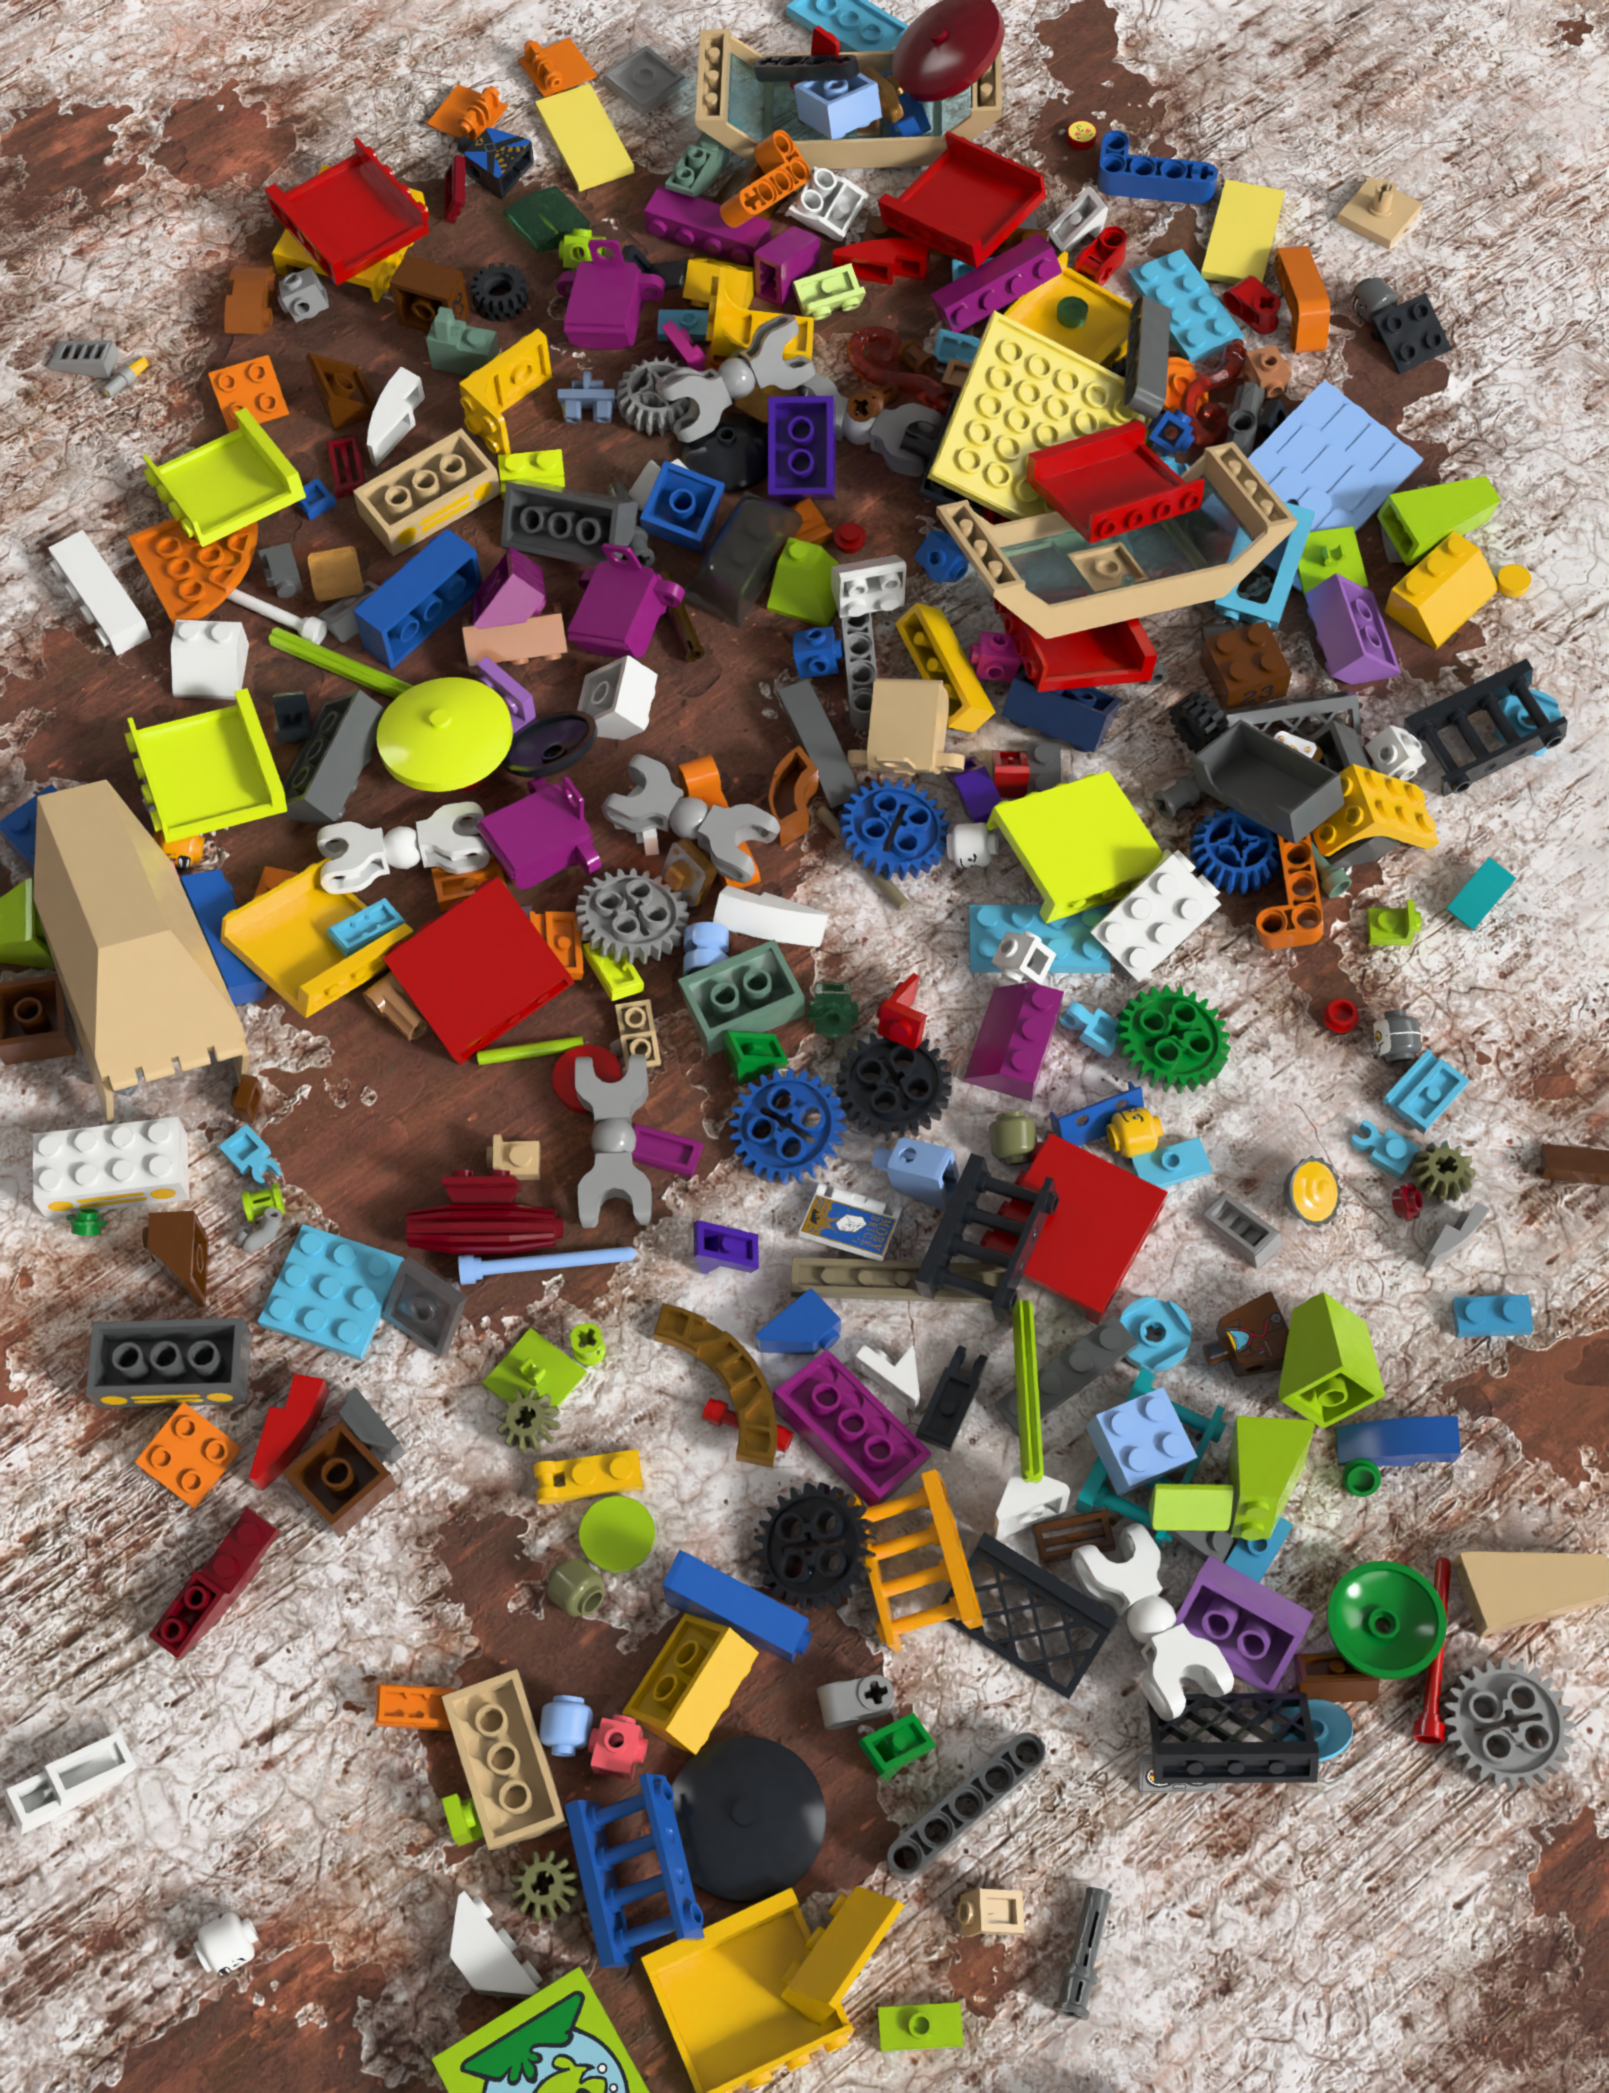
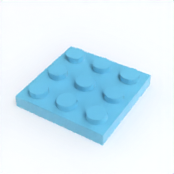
(331, 1292)

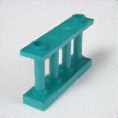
(1097, 1494)

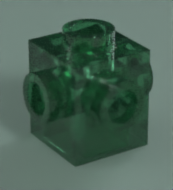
(832, 1009)

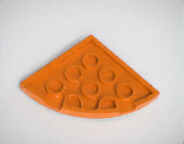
(188, 576)

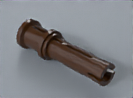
(874, 400)

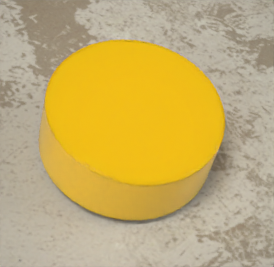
(1513, 580)

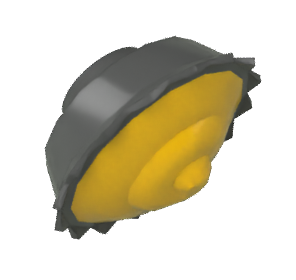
(1312, 1191)

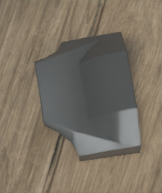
(370, 1428)

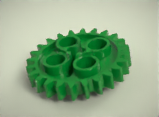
(1172, 1039)

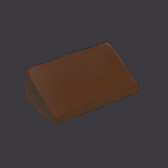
(1575, 1164)
(1333, 1679)

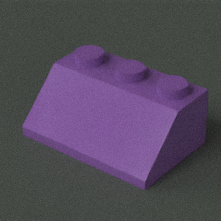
(1351, 631)
(1245, 1621)

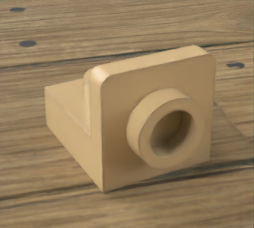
(518, 1157)
(991, 1912)

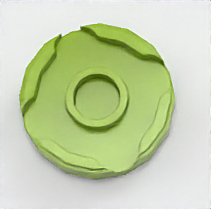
(617, 1534)

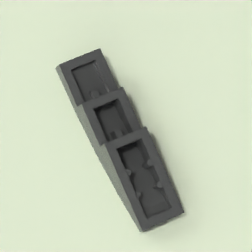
(819, 742)

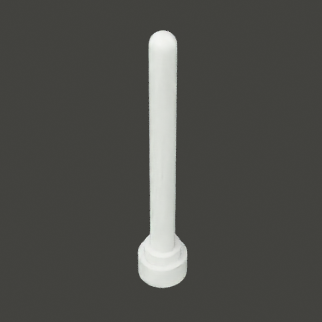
(308, 628)

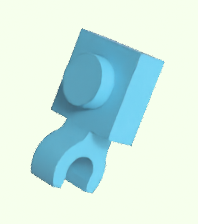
(1097, 1027)

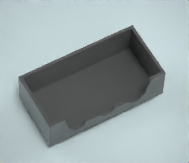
(1268, 781)

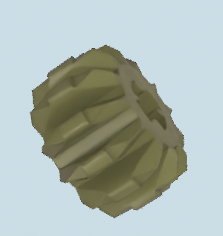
(1453, 1182)
(515, 1418)
(531, 1881)

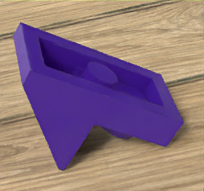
(724, 1247)

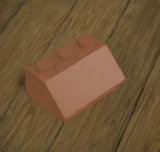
(517, 642)

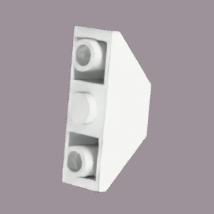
(486, 1954)

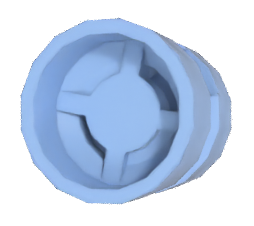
(704, 946)

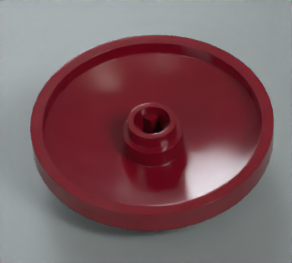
(948, 48)

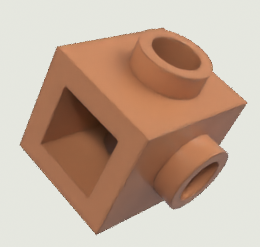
(1267, 370)

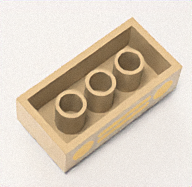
(427, 492)

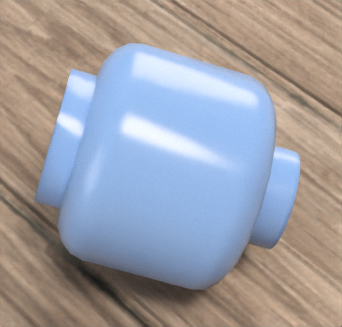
(565, 1725)

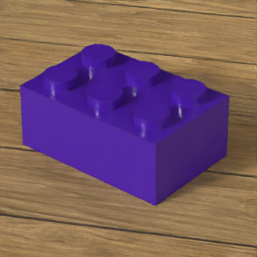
(801, 448)

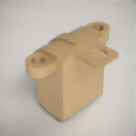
(907, 729)

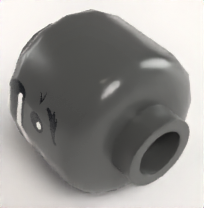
(1372, 298)

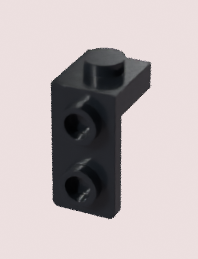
(672, 272)

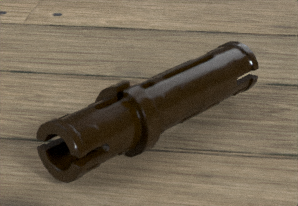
(683, 627)

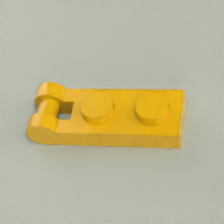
(589, 1477)

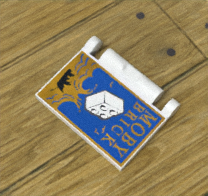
(850, 1222)

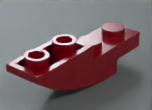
(217, 1586)

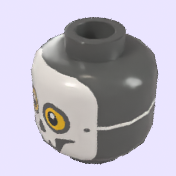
(1397, 1036)

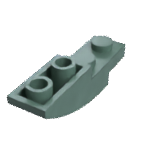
(698, 167)

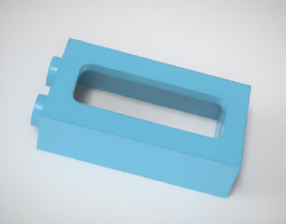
(1234, 608)

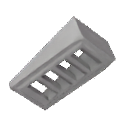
(99, 368)
(1256, 1248)

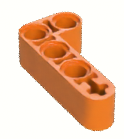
(784, 173)
(1305, 298)
(702, 780)
(1299, 907)

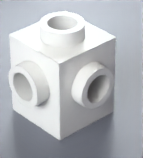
(1396, 753)
(1023, 958)

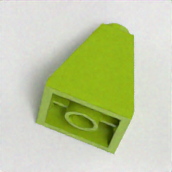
(21, 931)

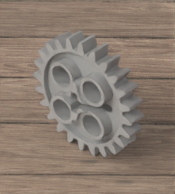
(631, 916)
(1520, 1759)

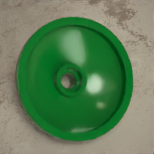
(1402, 1601)

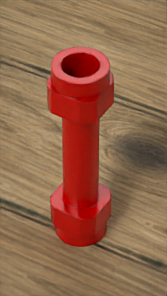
(717, 1413)

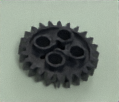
(863, 1095)
(816, 1580)

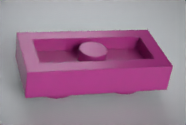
(681, 343)

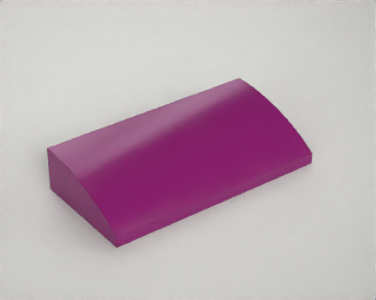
(849, 1429)

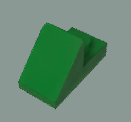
(897, 1745)

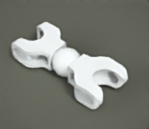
(367, 853)
(1151, 1620)

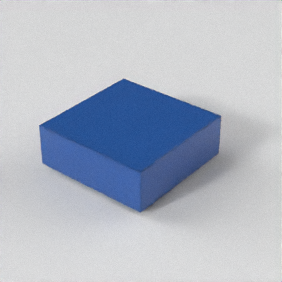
(317, 499)

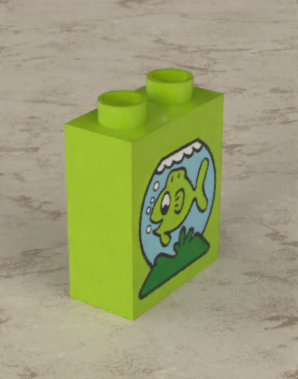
(544, 2045)

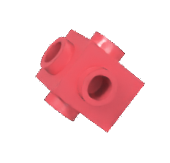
(618, 1761)

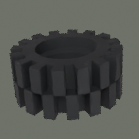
(494, 279)
(1197, 720)

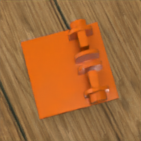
(555, 66)
(468, 112)
(249, 386)
(188, 1455)

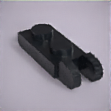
(950, 1402)

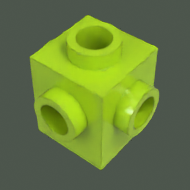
(570, 248)

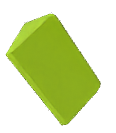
(1191, 1507)

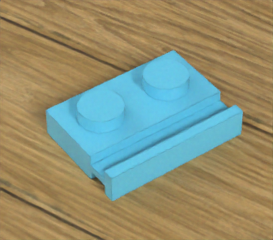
(1426, 1091)

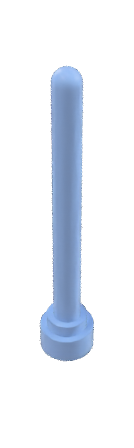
(474, 1268)

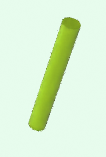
(528, 1050)

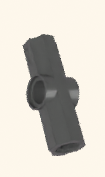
(1245, 417)

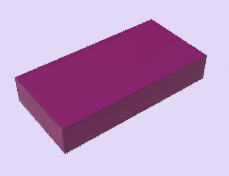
(666, 1151)

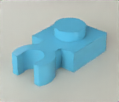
(1389, 1152)
(249, 1153)

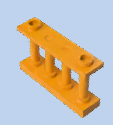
(951, 1569)

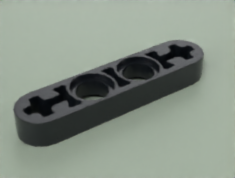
(806, 68)

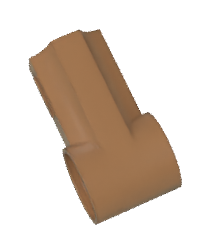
(391, 1000)

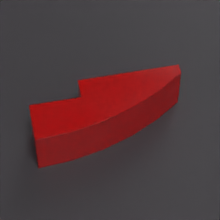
(885, 259)
(288, 1429)

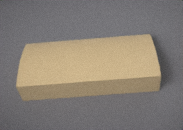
(504, 1761)

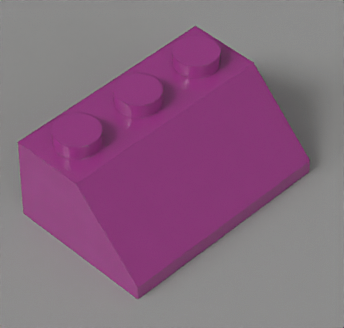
(509, 592)
(1015, 1039)

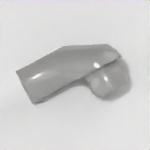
(264, 1234)

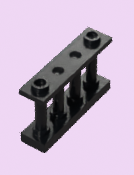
(1485, 697)
(963, 1211)

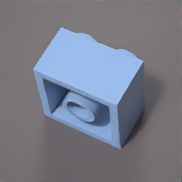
(838, 105)
(1140, 1441)

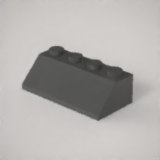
(565, 521)
(1341, 749)
(332, 759)

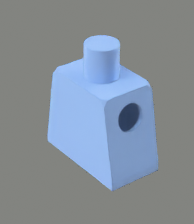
(920, 1170)

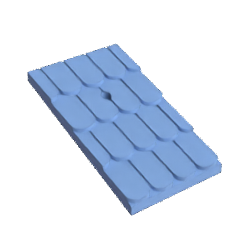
(1332, 462)

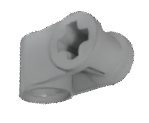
(846, 1702)

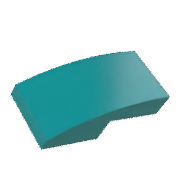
(1480, 894)

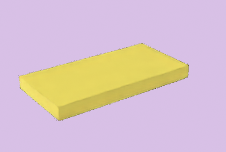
(584, 137)
(1242, 232)

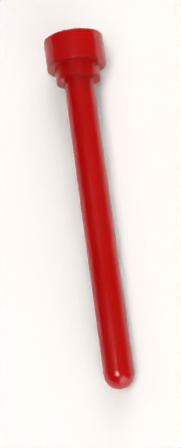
(1429, 1726)

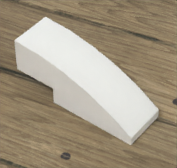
(393, 414)
(770, 917)
(68, 1782)

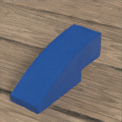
(1399, 1441)

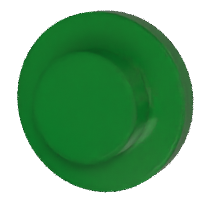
(1361, 1477)

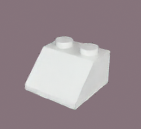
(208, 659)
(619, 698)

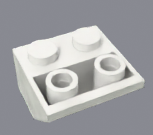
(869, 586)

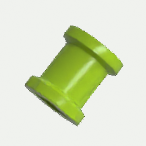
(259, 1201)
(588, 1355)

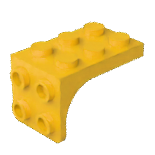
(733, 326)
(501, 385)
(1376, 807)

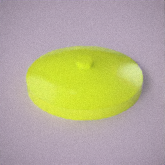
(444, 734)

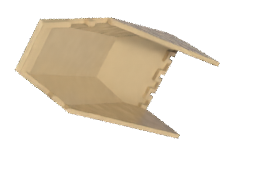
(127, 945)

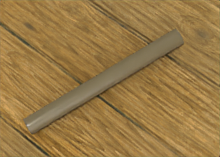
(881, 881)

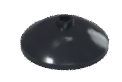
(730, 453)
(551, 744)

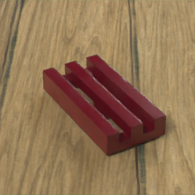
(454, 189)
(350, 485)

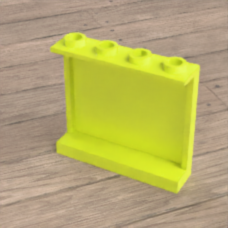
(226, 482)
(207, 771)
(1078, 843)

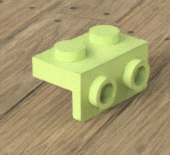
(828, 292)

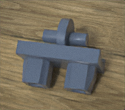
(587, 395)

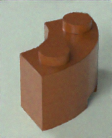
(249, 305)
(790, 790)

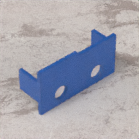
(914, 119)
(1098, 1117)

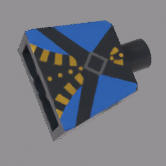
(496, 159)

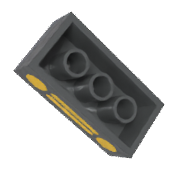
(169, 1363)

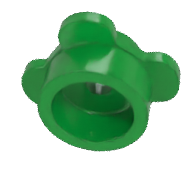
(86, 1222)

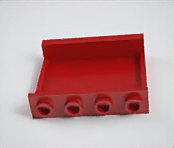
(965, 201)
(350, 214)
(1110, 483)
(1084, 658)
(478, 970)
(1093, 1232)

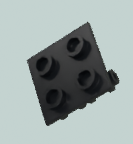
(1411, 333)

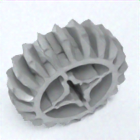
(641, 402)

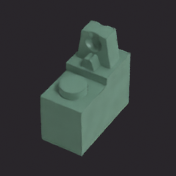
(459, 347)

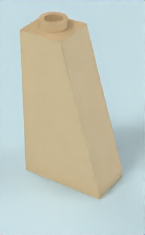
(1529, 1587)

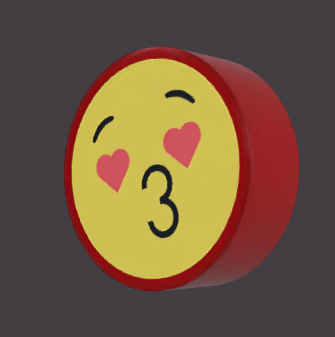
(1081, 135)

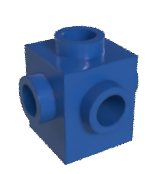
(1161, 442)
(942, 558)
(817, 652)

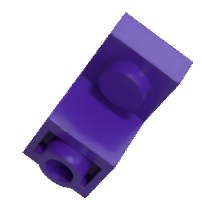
(975, 790)

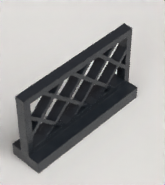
(1055, 1593)
(1232, 1759)

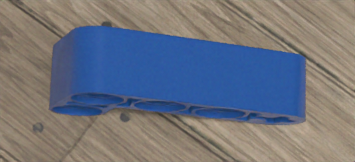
(1152, 176)

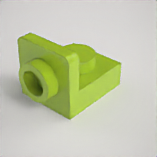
(1393, 925)
(462, 1819)

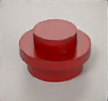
(849, 538)
(1340, 1016)

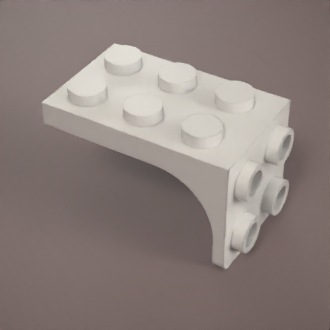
(1157, 915)

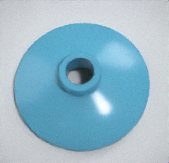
(1330, 1727)

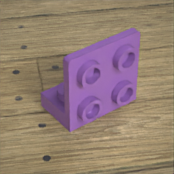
(516, 698)

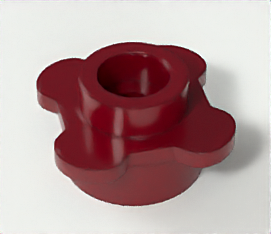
(1407, 1202)

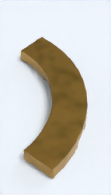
(736, 1372)

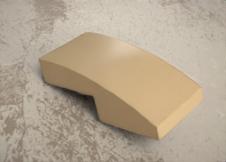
(638, 1031)

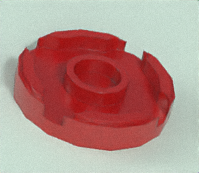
(605, 1068)

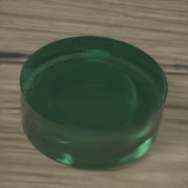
(1072, 312)

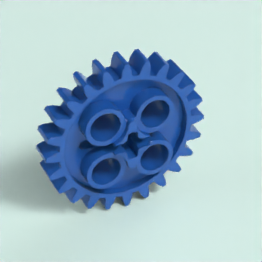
(864, 818)
(806, 1099)

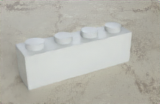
(99, 593)

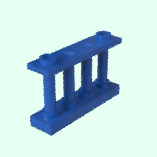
(599, 1881)

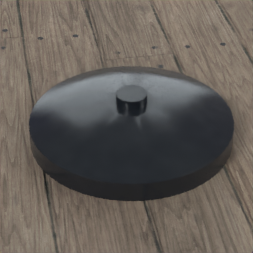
(748, 1818)

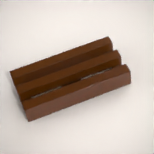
(1069, 1522)

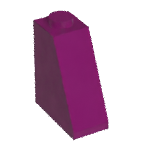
(784, 261)

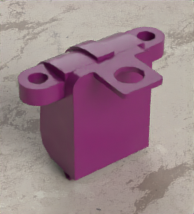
(606, 299)
(620, 605)
(540, 834)

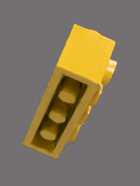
(942, 658)

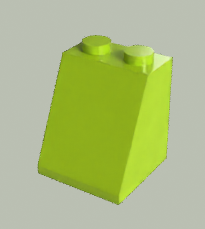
(1328, 1362)
(1264, 1469)

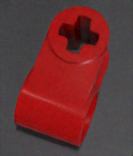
(1103, 255)
(1254, 305)

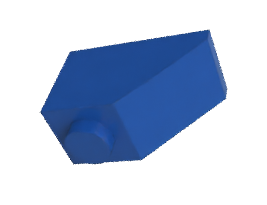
(801, 1328)

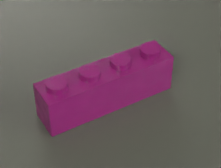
(700, 226)
(996, 283)

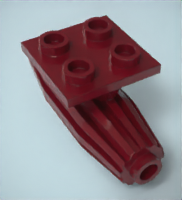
(482, 1218)

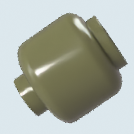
(1013, 1137)
(575, 1587)

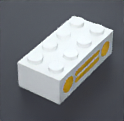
(110, 1166)

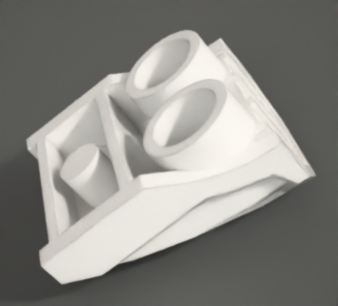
(827, 203)

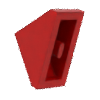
(1010, 773)

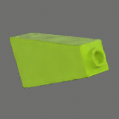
(1427, 515)

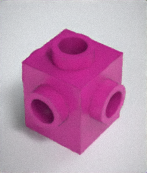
(994, 657)

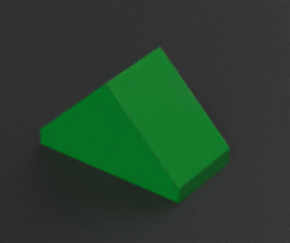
(752, 1055)

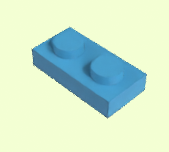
(1492, 1316)

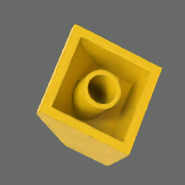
(738, 281)

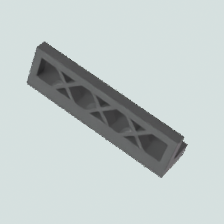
(1298, 709)

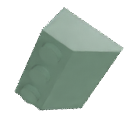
(742, 995)

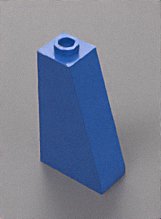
(717, 1597)

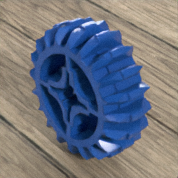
(1222, 860)

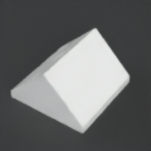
(1028, 1504)

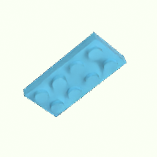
(855, 23)
(1197, 318)
(1068, 937)

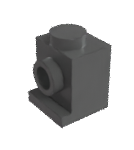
(281, 570)

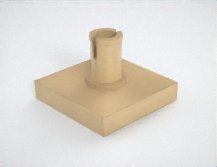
(1379, 212)

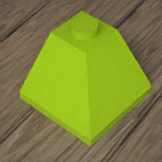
(804, 584)

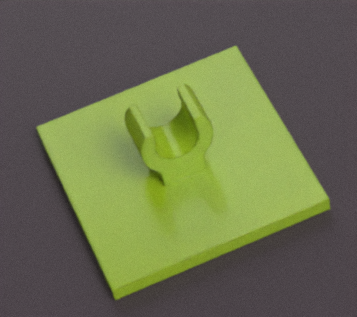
(1328, 554)
(535, 1365)

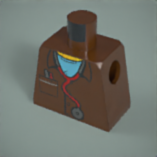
(1250, 1338)

